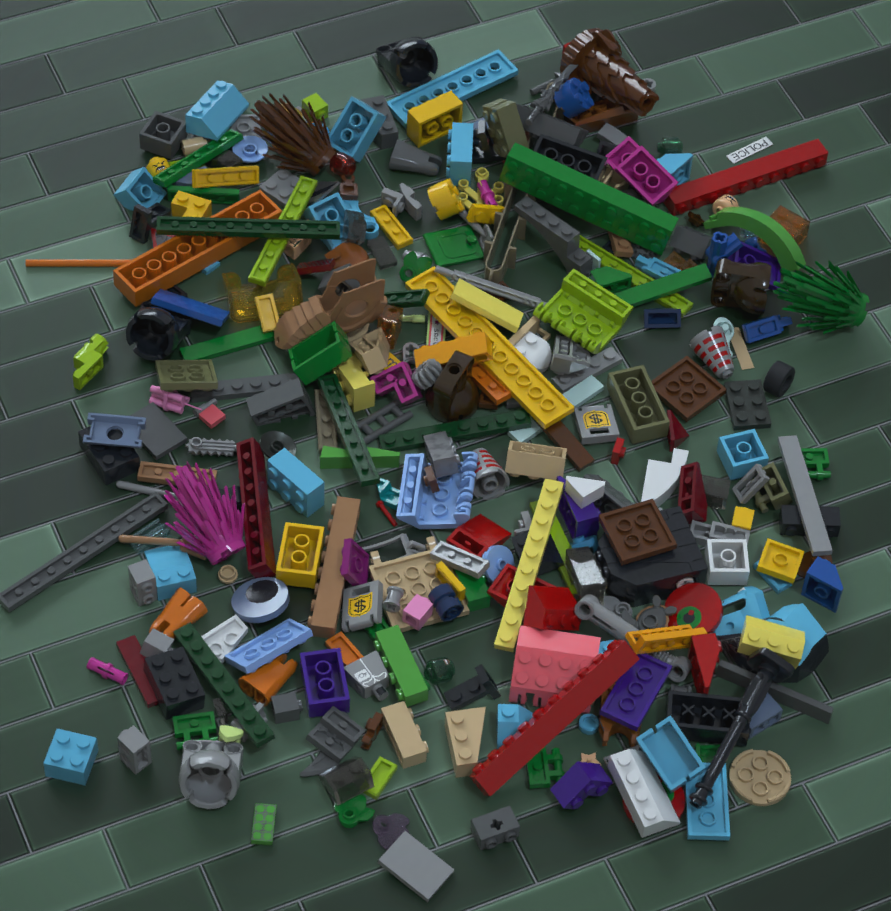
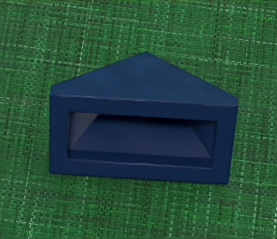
(662, 318)

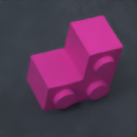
(399, 379)

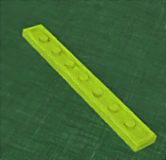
(275, 246)
(638, 277)

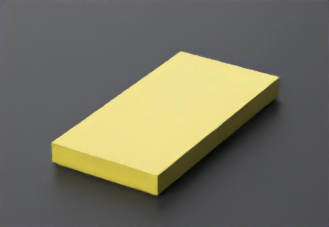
(487, 305)

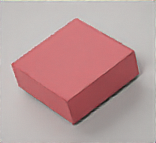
(212, 416)

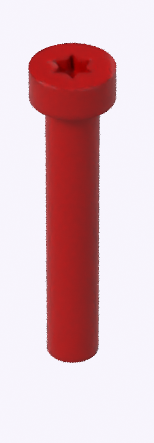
(379, 504)

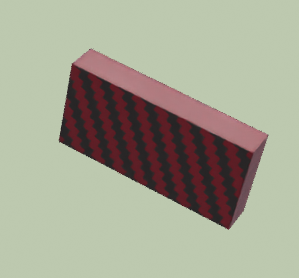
(315, 266)

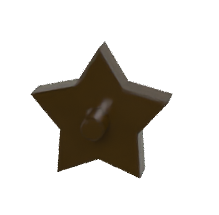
(695, 219)

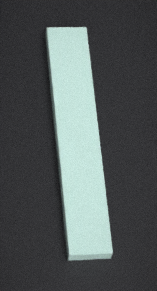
(576, 396)

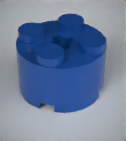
(573, 97)

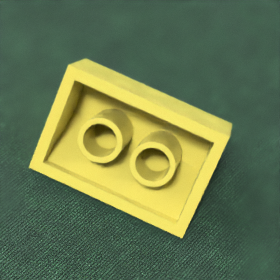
(780, 639)

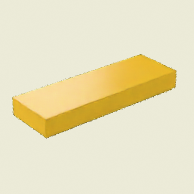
(391, 227)

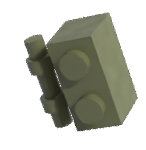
(775, 488)

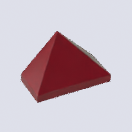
(676, 432)

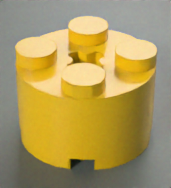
(445, 199)

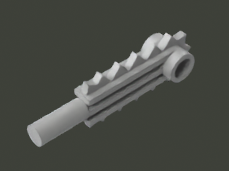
(202, 446)

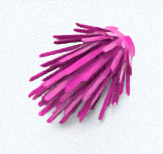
(209, 518)

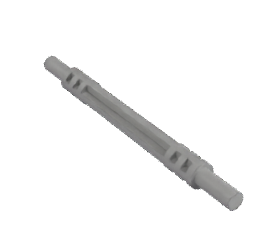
(491, 287)

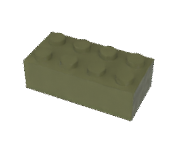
(638, 404)

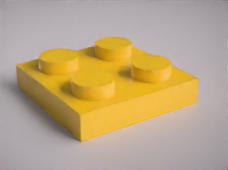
(780, 561)

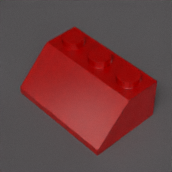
(551, 608)

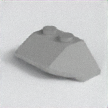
(568, 356)

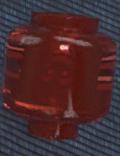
(342, 164)

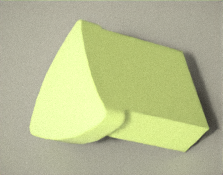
(230, 734)

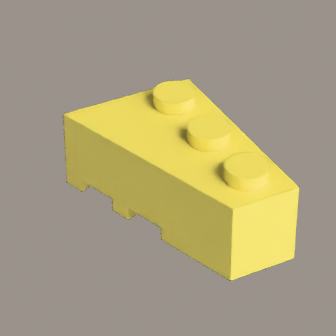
(355, 384)

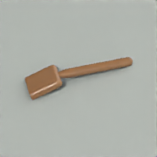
(159, 541)

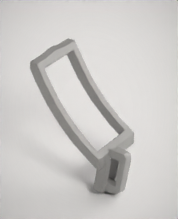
(406, 543)

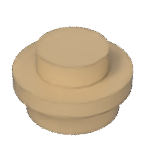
(228, 574)

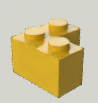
(190, 206)

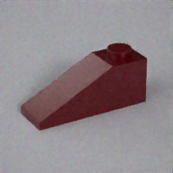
(692, 493)

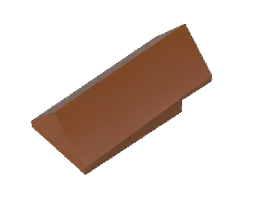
(601, 113)

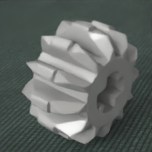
(426, 373)

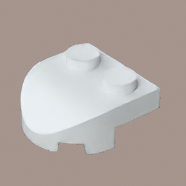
(535, 351)

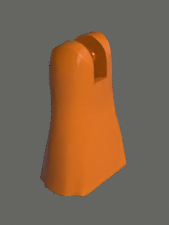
(178, 612)
(268, 679)

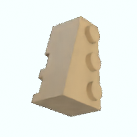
(464, 738)

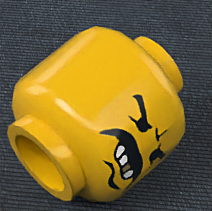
(157, 165)

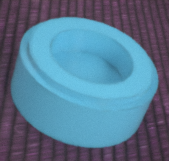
(588, 724)

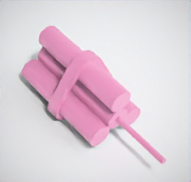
(169, 400)

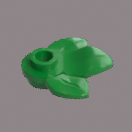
(415, 265)
(354, 811)

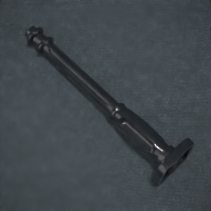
(769, 669)

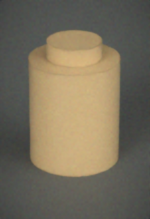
(190, 145)

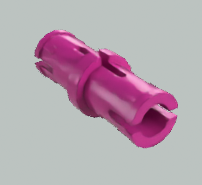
(486, 194)
(96, 666)

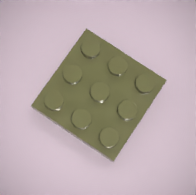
(186, 375)

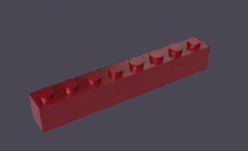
(257, 510)

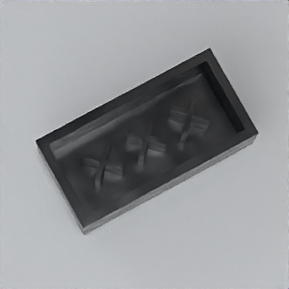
(704, 716)

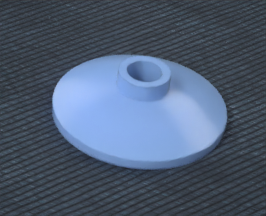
(250, 149)

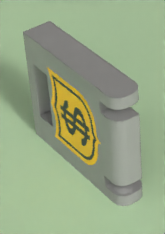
(596, 419)
(361, 607)

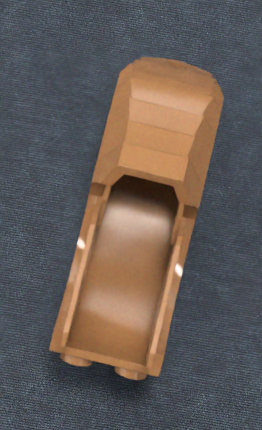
(349, 310)

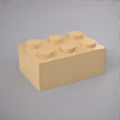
(535, 460)

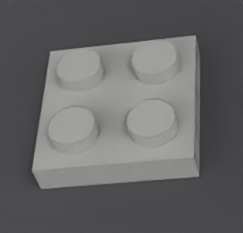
(280, 186)

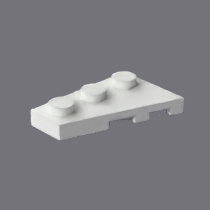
(225, 637)

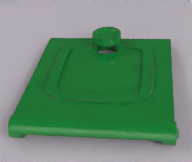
(451, 246)

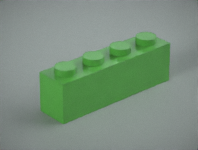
(401, 666)

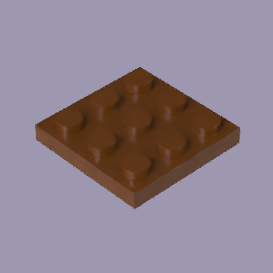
(687, 388)
(637, 531)

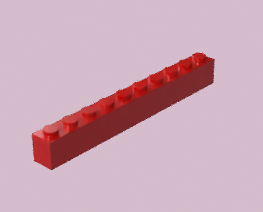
(746, 176)
(554, 717)

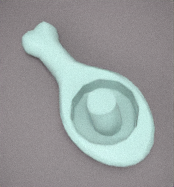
(728, 329)

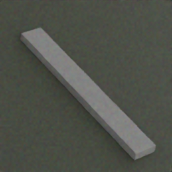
(804, 496)

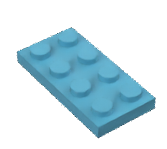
(711, 820)

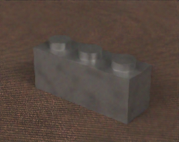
(441, 454)

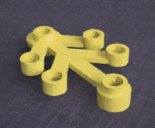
(480, 174)

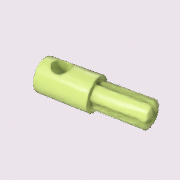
(414, 318)

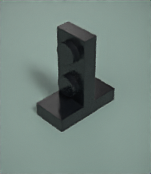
(485, 151)
(145, 219)
(472, 690)

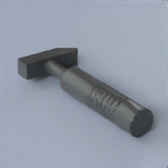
(537, 89)

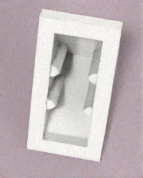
(584, 490)

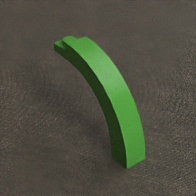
(764, 227)

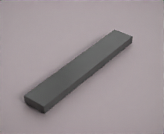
(778, 692)

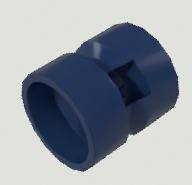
(445, 602)

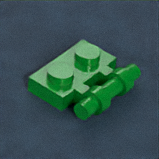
(817, 459)
(194, 725)
(538, 769)

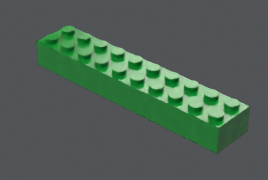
(588, 198)

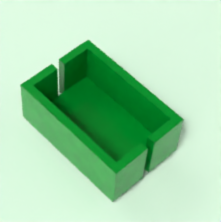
(320, 353)

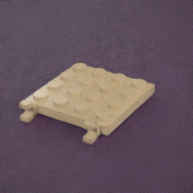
(412, 574)

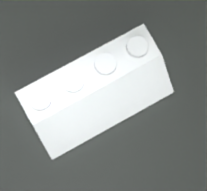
(642, 792)

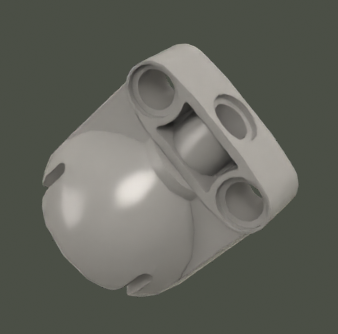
(210, 772)

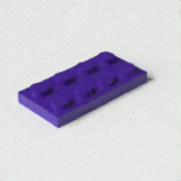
(636, 691)

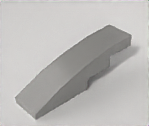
(716, 530)

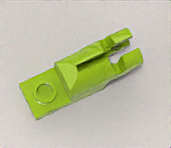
(89, 360)

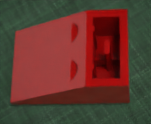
(478, 535)

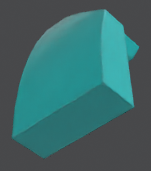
(388, 494)

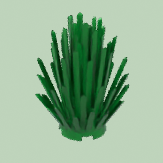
(835, 300)

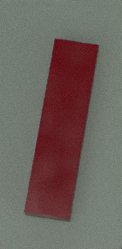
(130, 652)

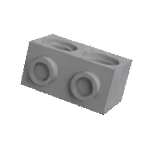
(142, 582)
(134, 749)

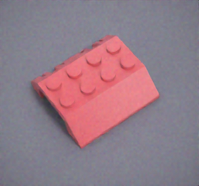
(548, 661)

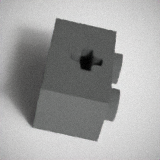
(495, 828)

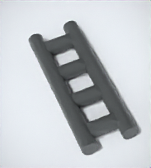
(379, 416)

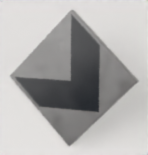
(322, 189)

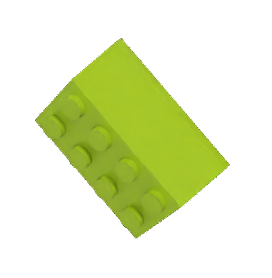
(585, 312)

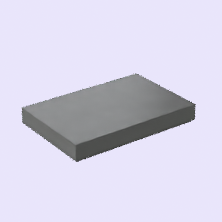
(416, 866)

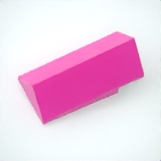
(641, 171)

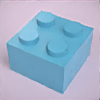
(741, 452)
(71, 756)

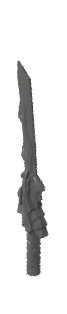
(547, 95)

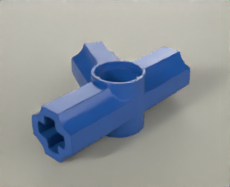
(721, 248)

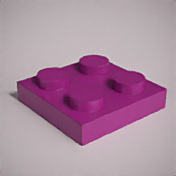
(354, 563)

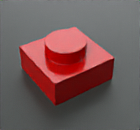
(618, 451)

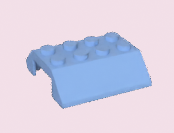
(440, 509)

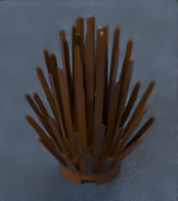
(303, 143)

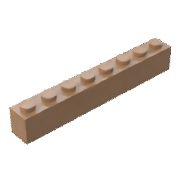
(332, 584)

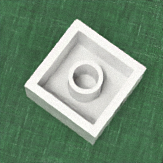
(727, 561)

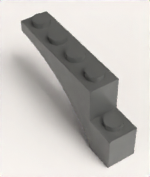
(558, 234)

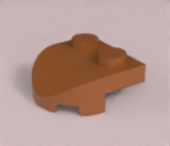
(347, 253)

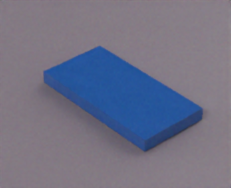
(190, 307)

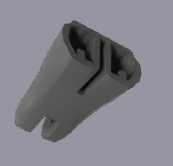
(409, 158)

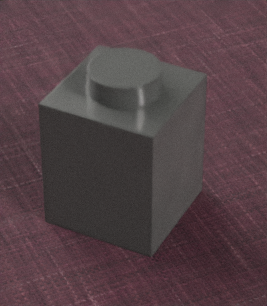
(286, 707)

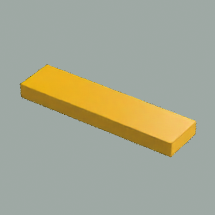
(225, 176)

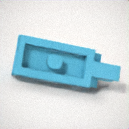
(654, 267)

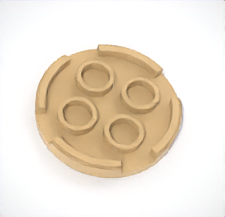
(760, 777)

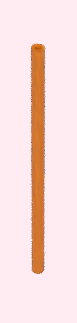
(76, 262)

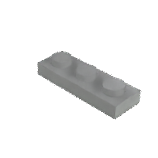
(459, 559)

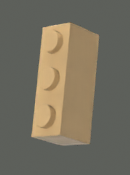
(404, 734)

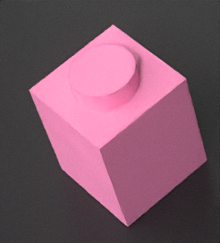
(417, 612)

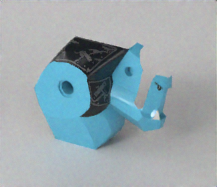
(792, 616)

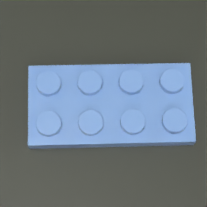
(268, 646)

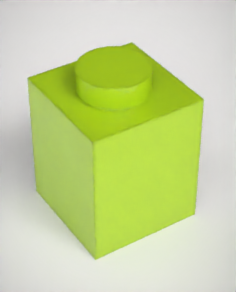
(318, 105)

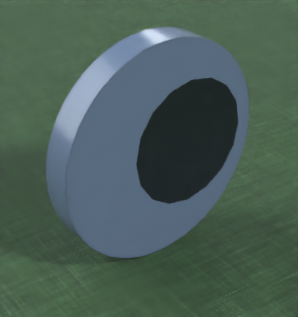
(260, 599)

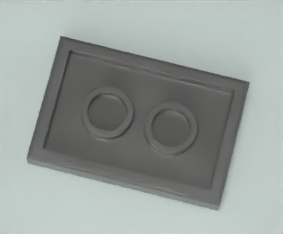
(160, 433)

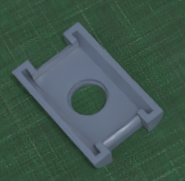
(103, 423)

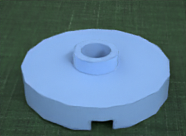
(498, 557)

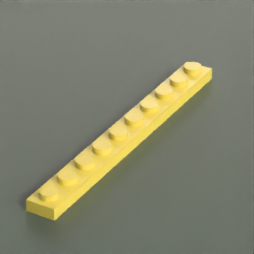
(529, 564)

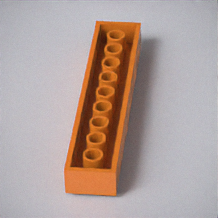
(186, 254)

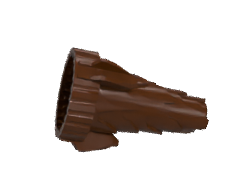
(606, 71)

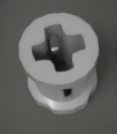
(393, 598)

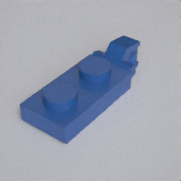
(765, 327)

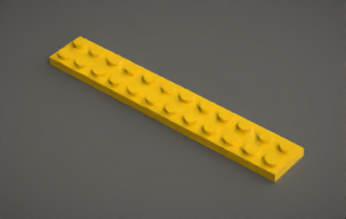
(508, 364)

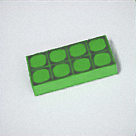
(263, 824)

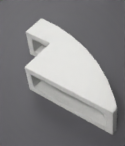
(663, 477)

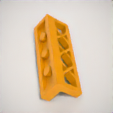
(662, 638)

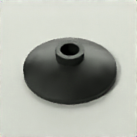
(274, 441)

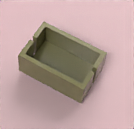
(504, 126)

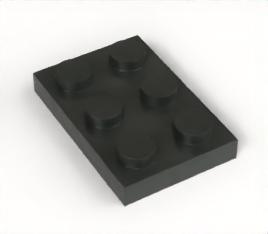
(747, 405)

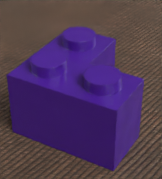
(579, 782)

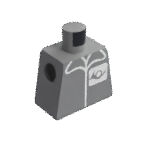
(368, 676)

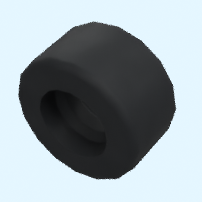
(779, 378)

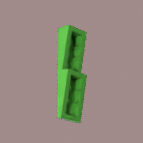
(338, 459)

